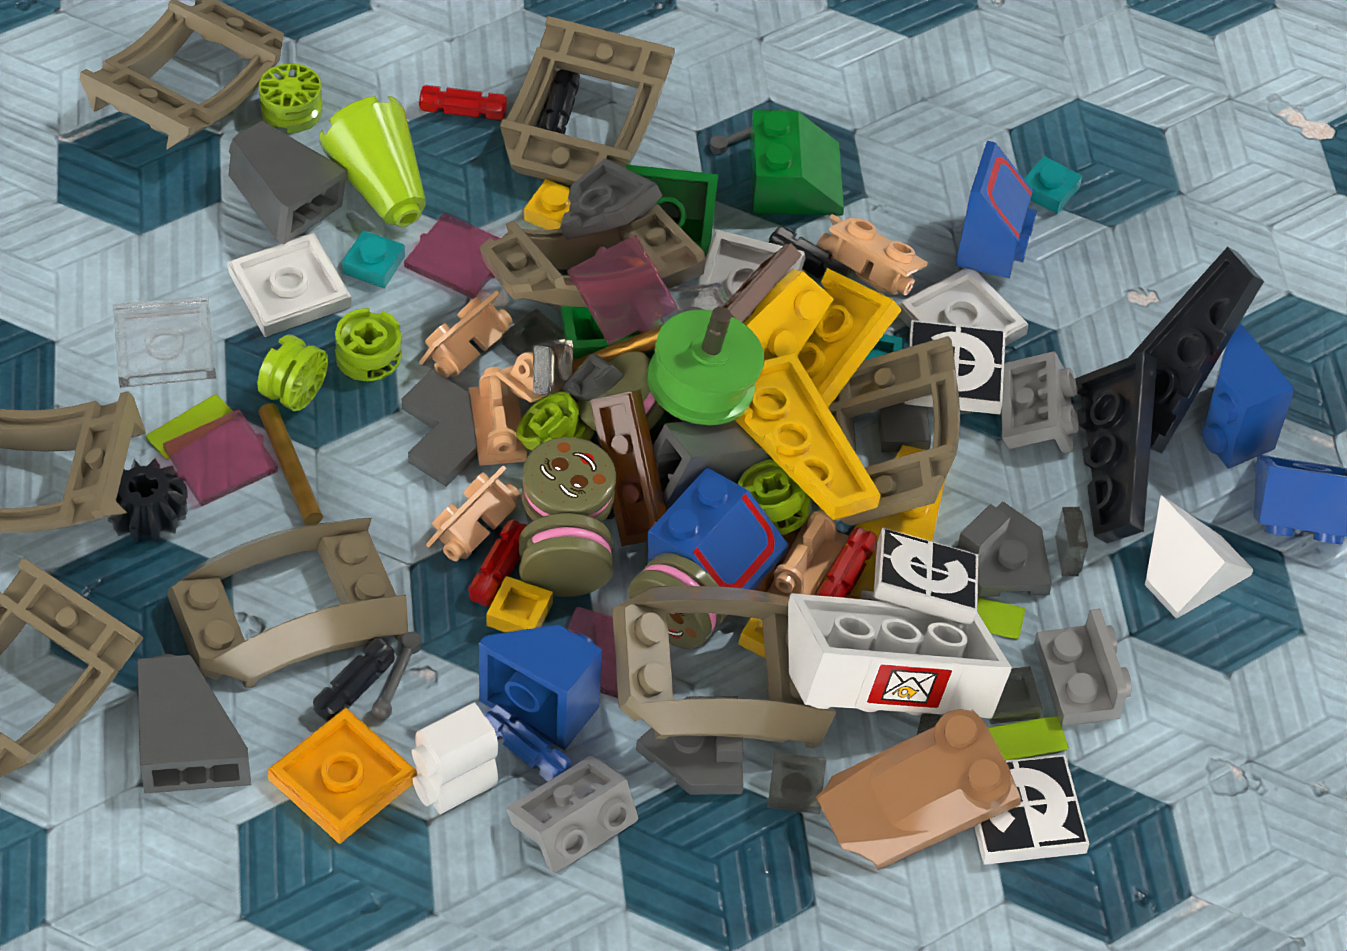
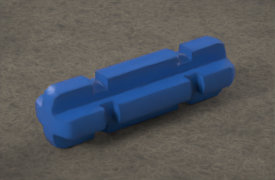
(527, 743)

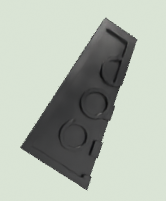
(1194, 337)
(1118, 433)

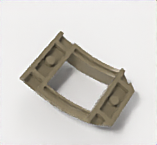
(594, 54)
(127, 75)
(529, 259)
(894, 379)
(100, 445)
(357, 575)
(77, 627)
(646, 674)

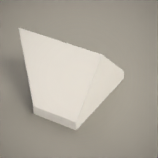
(1190, 561)

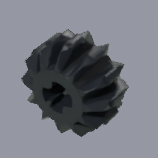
(152, 501)

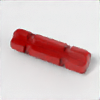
(463, 102)
(849, 564)
(497, 565)

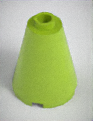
(379, 157)

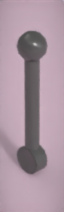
(719, 143)
(411, 644)

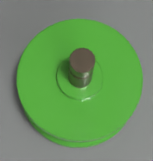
(705, 366)

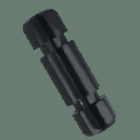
(561, 101)
(816, 258)
(354, 679)

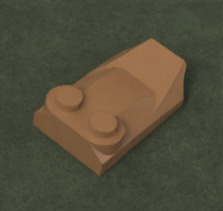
(920, 791)

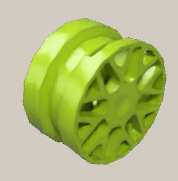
(291, 100)
(356, 356)
(292, 373)
(551, 419)
(777, 494)

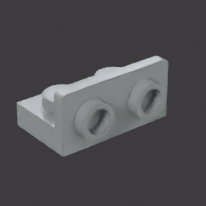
(1038, 402)
(1084, 671)
(575, 812)

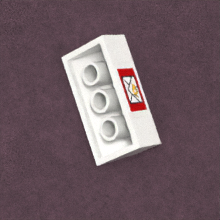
(891, 658)

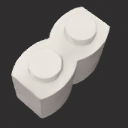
(455, 759)

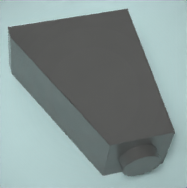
(284, 180)
(689, 448)
(185, 730)

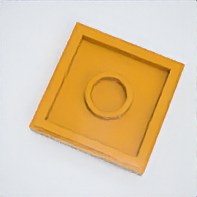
(342, 775)

